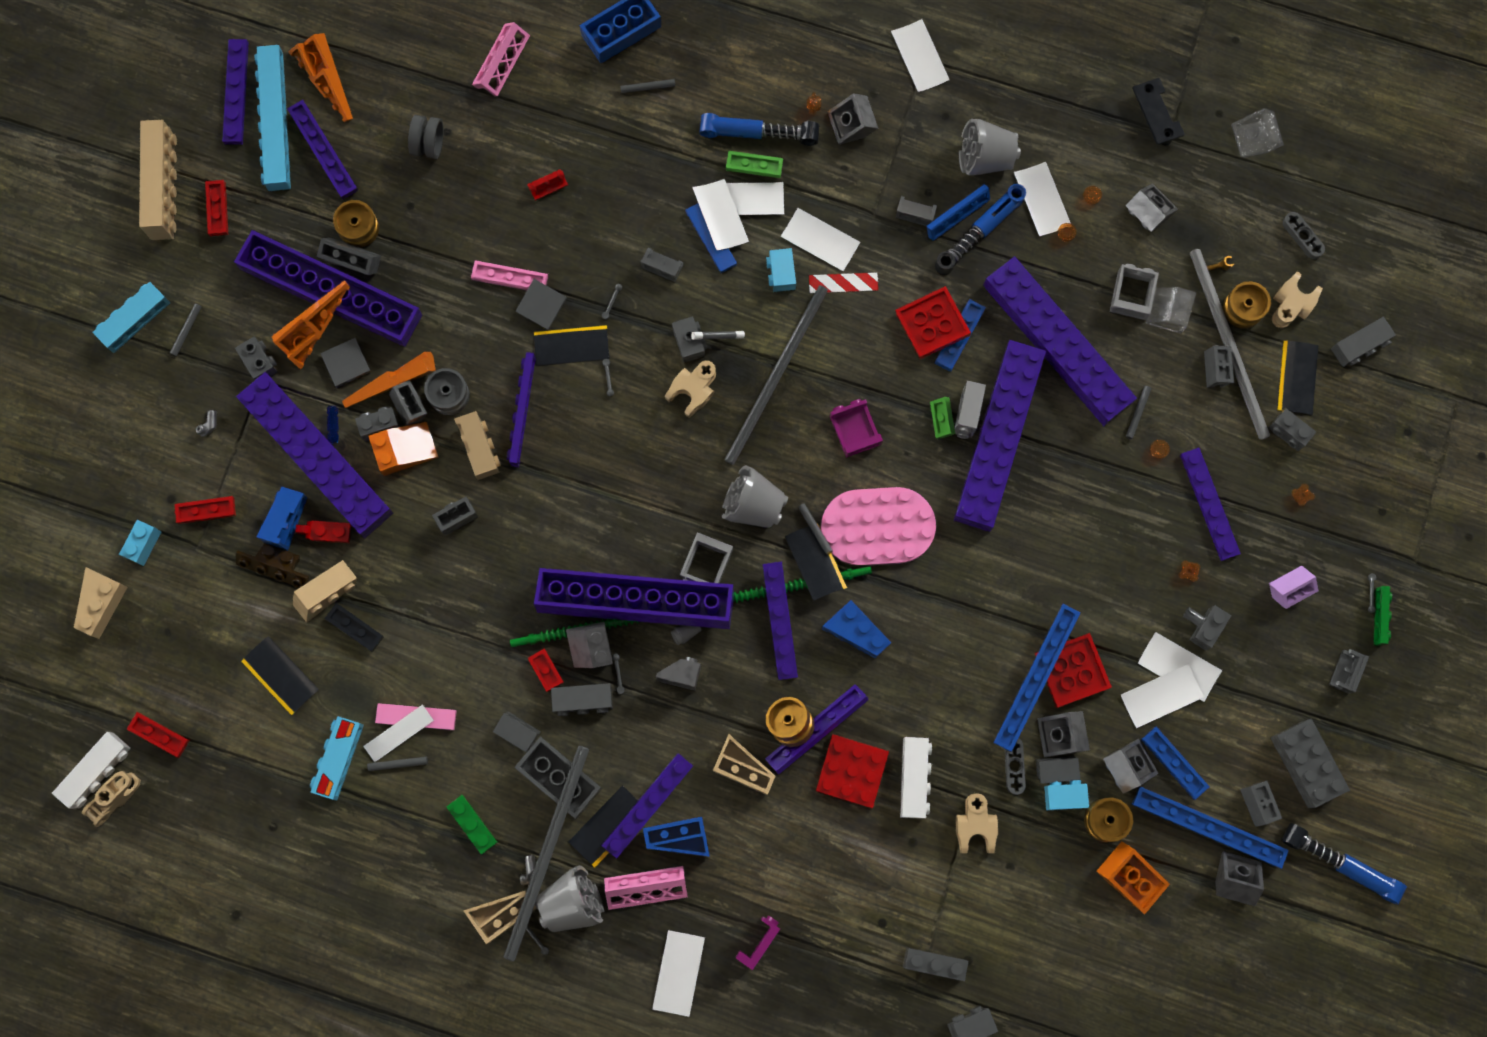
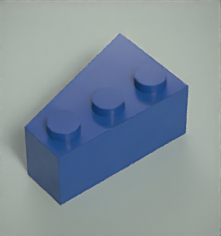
(282, 518)
(856, 629)
(680, 837)

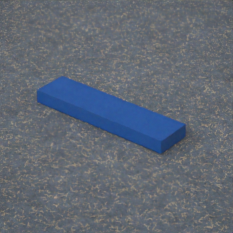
(958, 212)
(722, 258)
(948, 356)
(1175, 763)

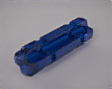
(332, 424)

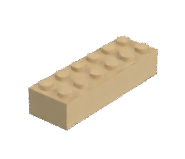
(157, 180)

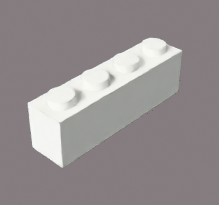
(91, 771)
(914, 778)

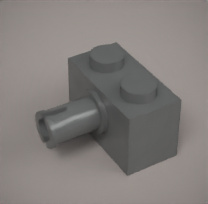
(1208, 626)

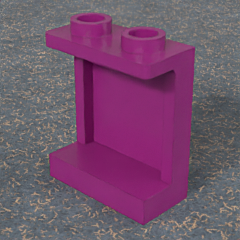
(855, 428)
(751, 961)

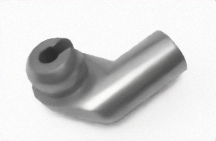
(209, 426)
(530, 866)

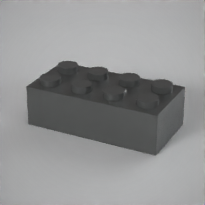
(1310, 763)
(549, 772)

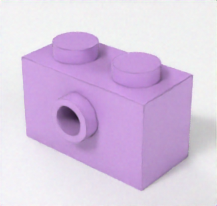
(1293, 587)

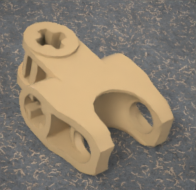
(1293, 302)
(694, 385)
(110, 797)
(976, 822)

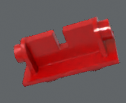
(547, 184)

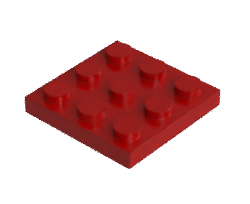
(933, 322)
(1077, 672)
(852, 771)

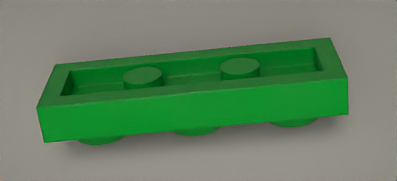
(1382, 616)
(472, 824)

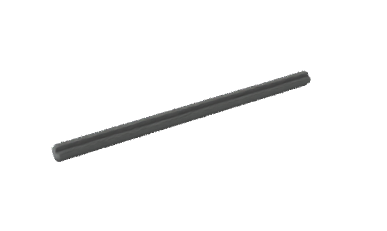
(776, 375)
(546, 853)

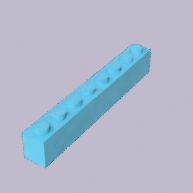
(273, 118)

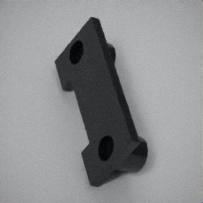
(1156, 112)

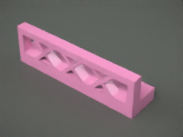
(495, 57)
(644, 884)

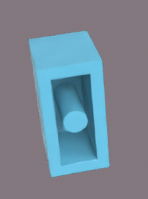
(782, 270)
(140, 542)
(1066, 796)

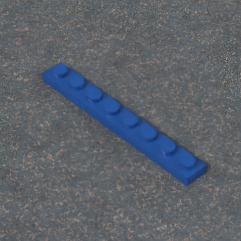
(1036, 678)
(1210, 827)

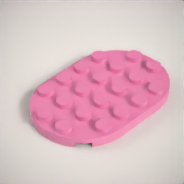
(878, 526)

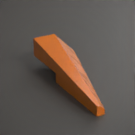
(318, 62)
(302, 333)
(414, 369)

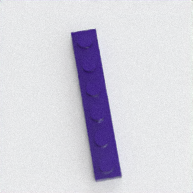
(235, 91)
(322, 149)
(520, 416)
(1210, 504)
(780, 620)
(823, 724)
(647, 805)

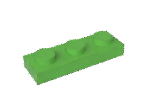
(754, 164)

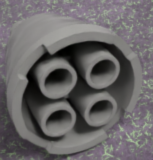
(987, 148)
(753, 500)
(570, 902)

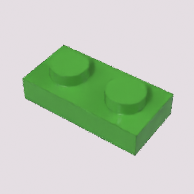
(942, 417)

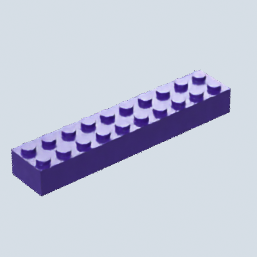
(313, 280)
(1064, 344)
(999, 436)
(314, 455)
(634, 598)

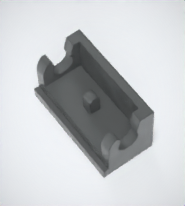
(915, 212)
(661, 265)
(1218, 366)
(1348, 671)
(516, 731)
(1058, 769)
(1261, 803)

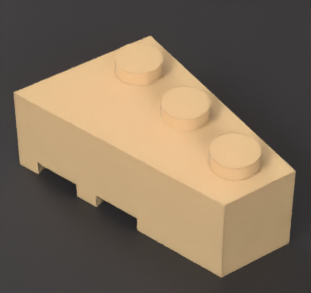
(478, 445)
(323, 590)
(97, 602)
(743, 767)
(496, 916)

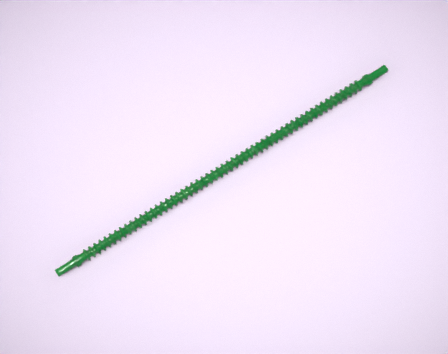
(534, 638)

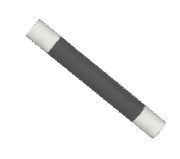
(718, 335)

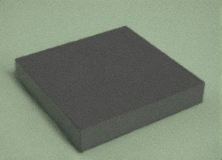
(541, 304)
(345, 362)

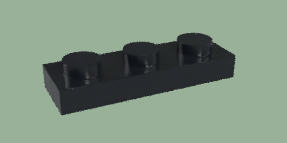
(354, 627)

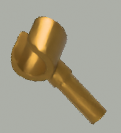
(1223, 264)

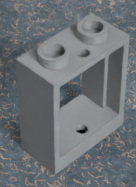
(1128, 308)
(969, 409)
(712, 544)

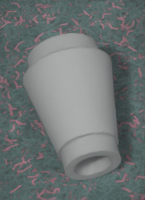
(684, 633)

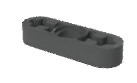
(1305, 228)
(1009, 781)

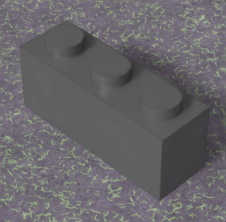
(348, 256)
(1363, 342)
(581, 699)
(935, 964)

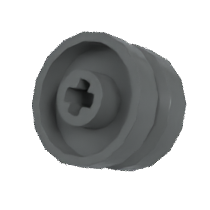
(426, 136)
(447, 381)

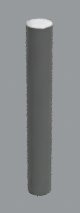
(648, 86)
(185, 330)
(1138, 412)
(815, 528)
(397, 763)

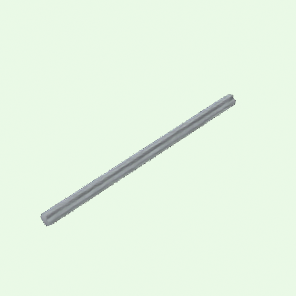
(1228, 340)

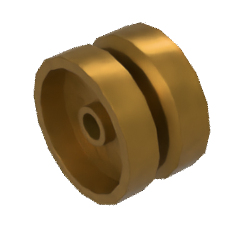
(356, 223)
(1246, 304)
(790, 722)
(1097, 824)

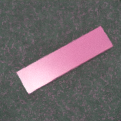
(506, 275)
(391, 714)

